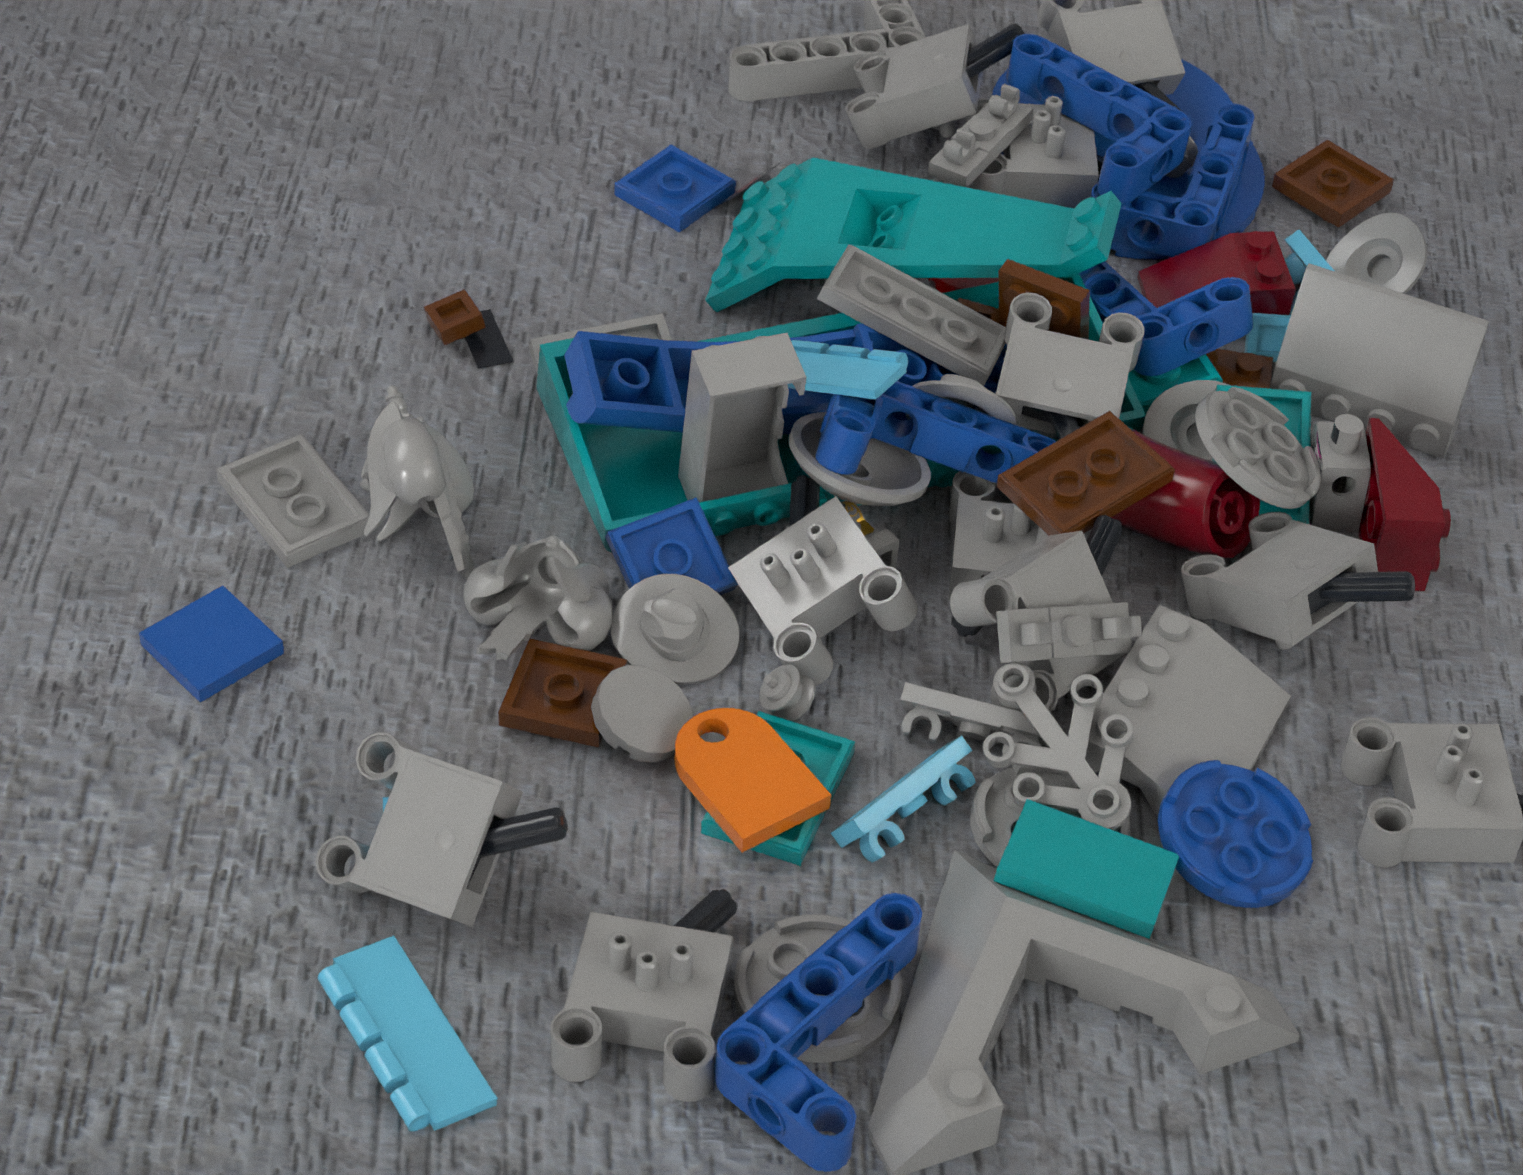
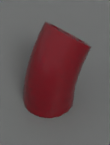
(1196, 510)

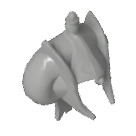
(416, 469)
(538, 588)

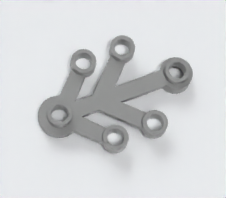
(1064, 752)

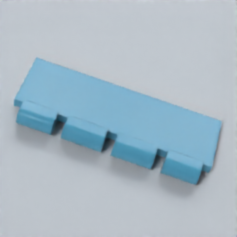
(849, 369)
(405, 1036)

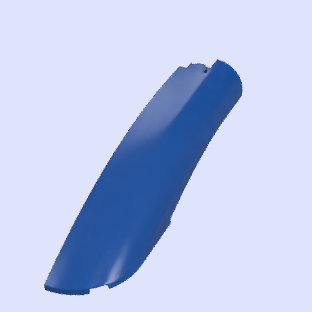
(646, 379)

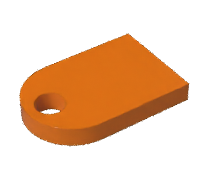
(749, 779)

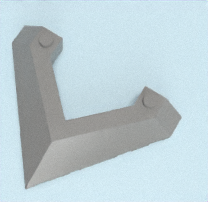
(979, 951)

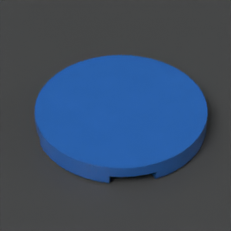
(1236, 834)

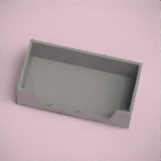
(737, 416)

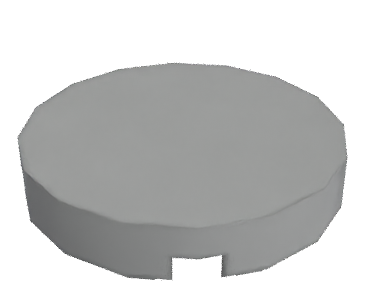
(640, 712)

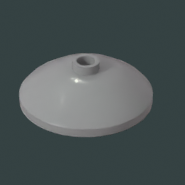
(883, 477)

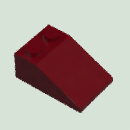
(1245, 255)
(1401, 509)

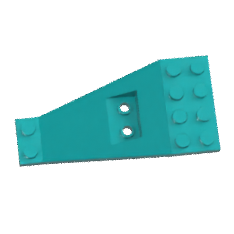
(917, 225)

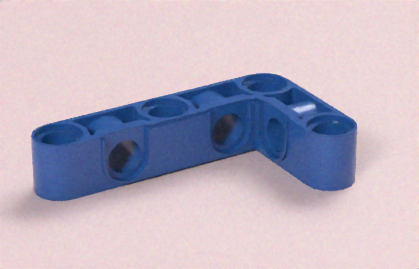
(1146, 130)
(1183, 223)
(1179, 328)
(936, 432)
(790, 1018)

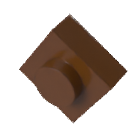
(454, 317)

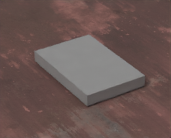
(294, 500)

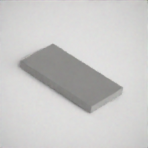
(914, 314)

